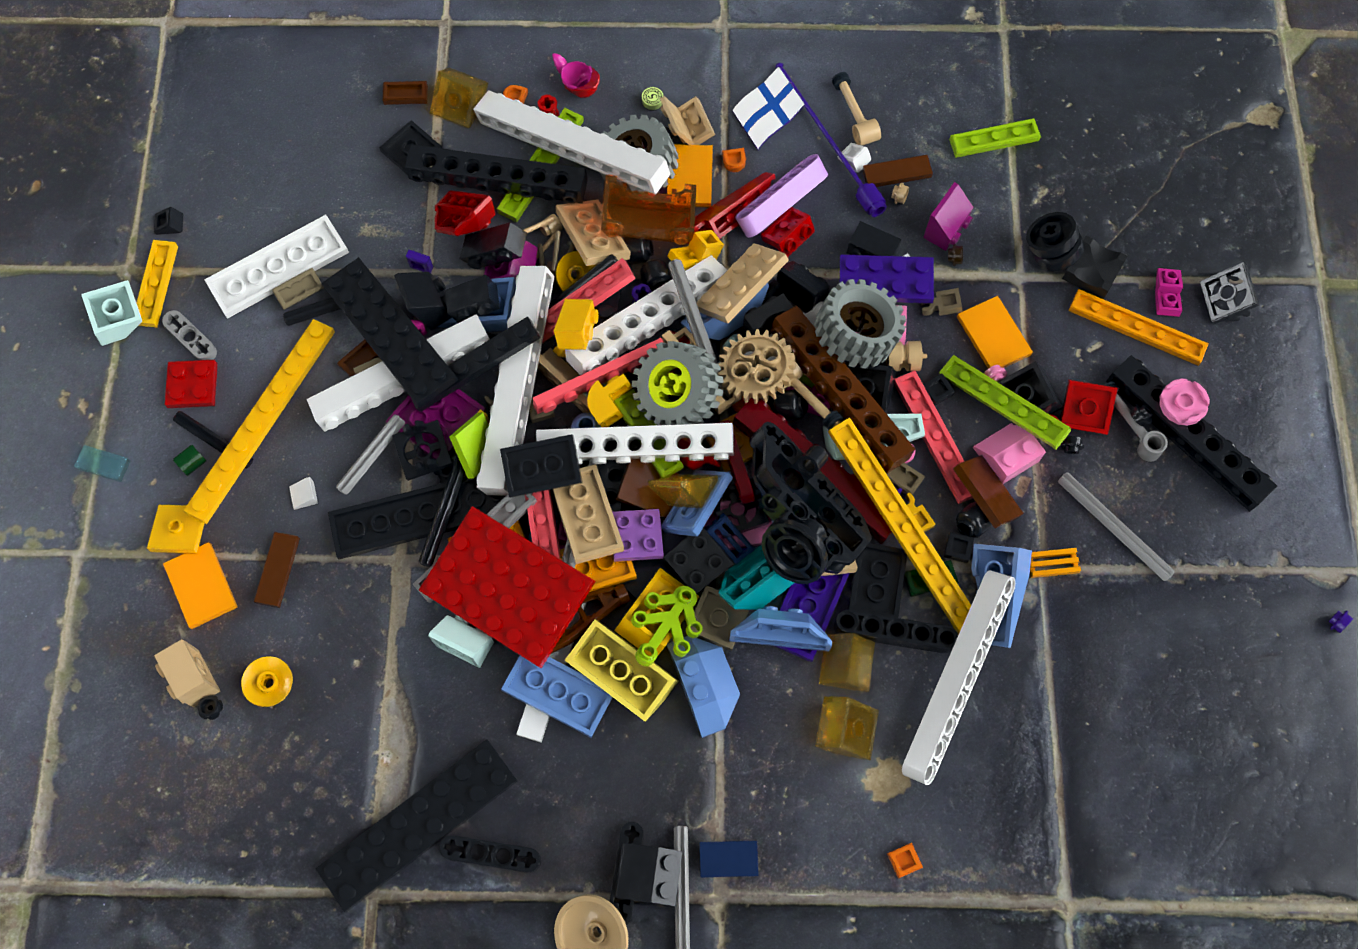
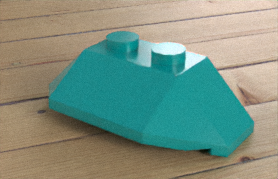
(752, 583)

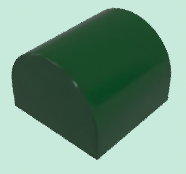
(189, 460)

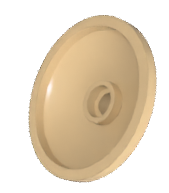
(579, 920)

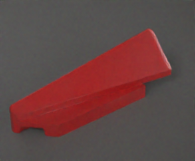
(722, 215)

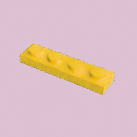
(156, 281)

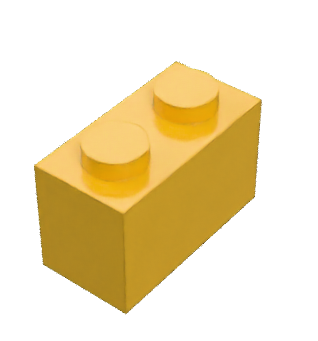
(575, 324)

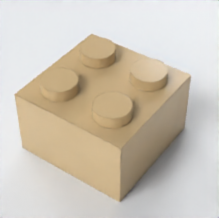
(186, 673)

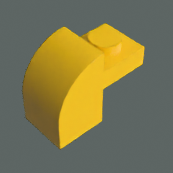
(700, 247)
(602, 398)

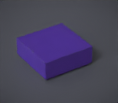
(419, 261)

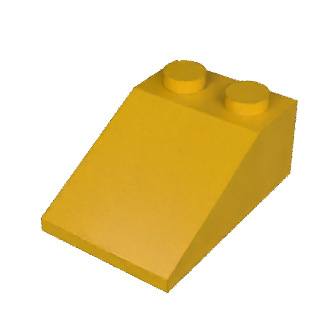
(662, 584)

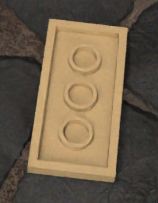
(584, 229)
(741, 282)
(588, 518)

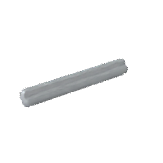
(370, 454)

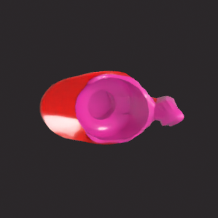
(577, 76)

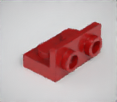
(789, 231)

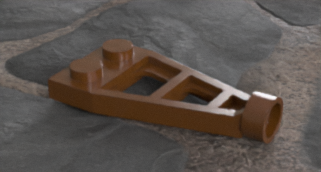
(608, 605)

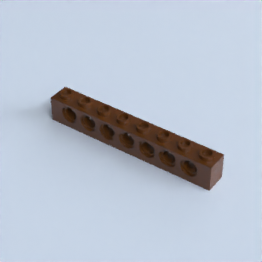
(852, 394)

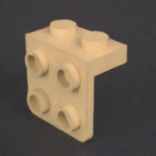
(688, 121)

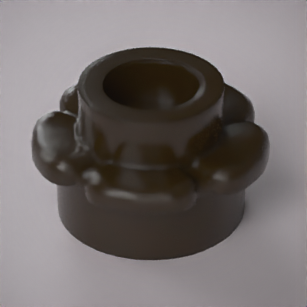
(955, 255)

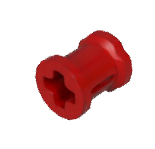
(548, 104)

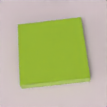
(470, 442)

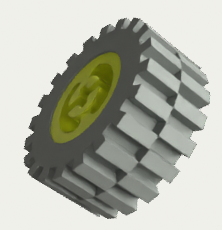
(696, 383)

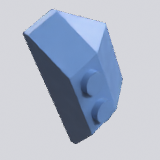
(718, 329)
(781, 629)
(706, 684)

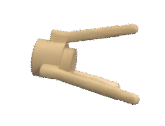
(548, 227)

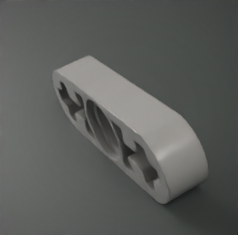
(187, 327)

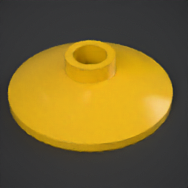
(565, 266)
(257, 675)

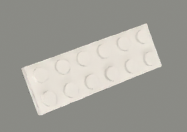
(273, 265)

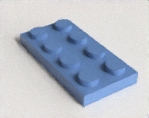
(558, 693)

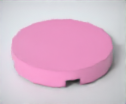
(1184, 402)

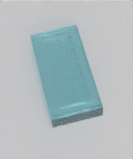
(102, 463)

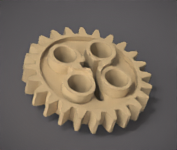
(757, 366)

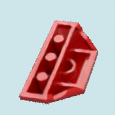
(463, 213)

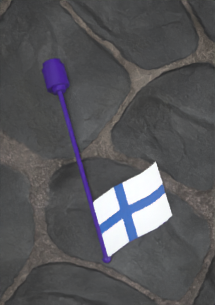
(773, 107)

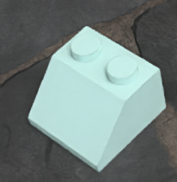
(112, 312)
(461, 640)

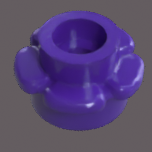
(1340, 621)

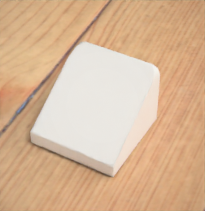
(856, 156)
(303, 493)

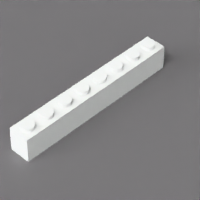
(378, 384)

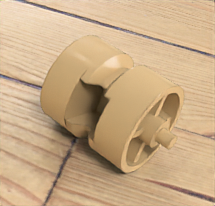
(906, 356)

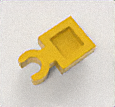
(920, 514)

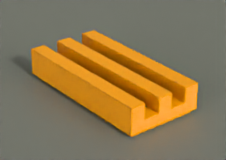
(1054, 553)

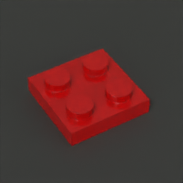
(191, 384)
(1088, 406)

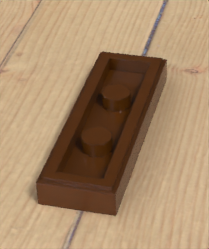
(898, 171)
(277, 570)

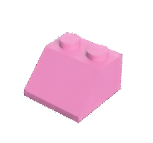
(1010, 451)

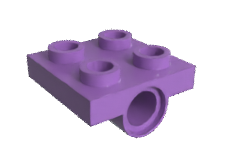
(640, 535)

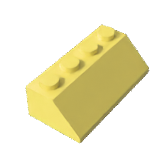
(613, 667)

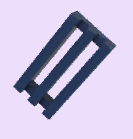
(718, 524)

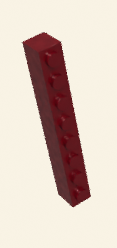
(755, 415)

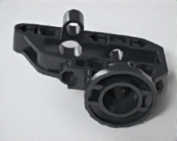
(796, 542)

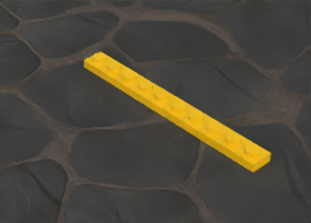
(259, 422)
(901, 522)

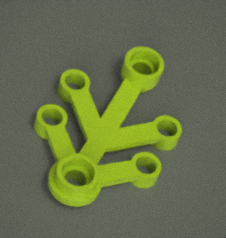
(669, 621)

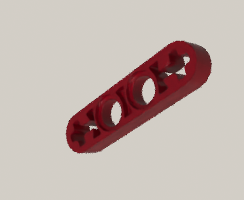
(740, 474)

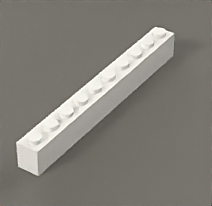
(573, 141)
(515, 379)

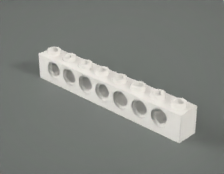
(642, 318)
(648, 435)

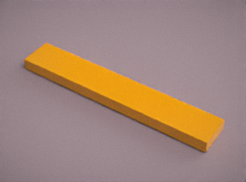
(1138, 327)

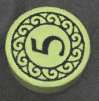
(651, 98)

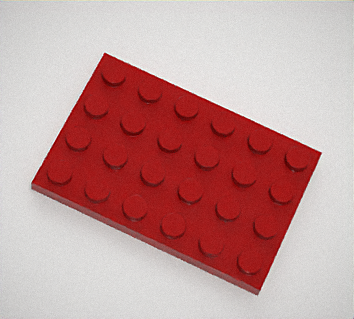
(507, 586)

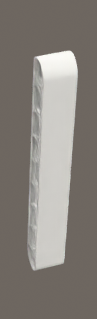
(958, 677)

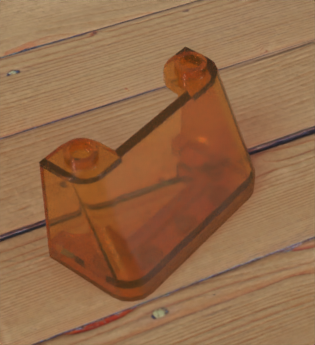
(646, 214)

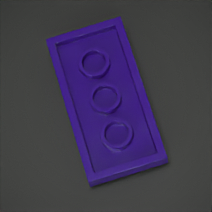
(904, 277)
(818, 601)

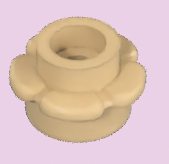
(900, 193)

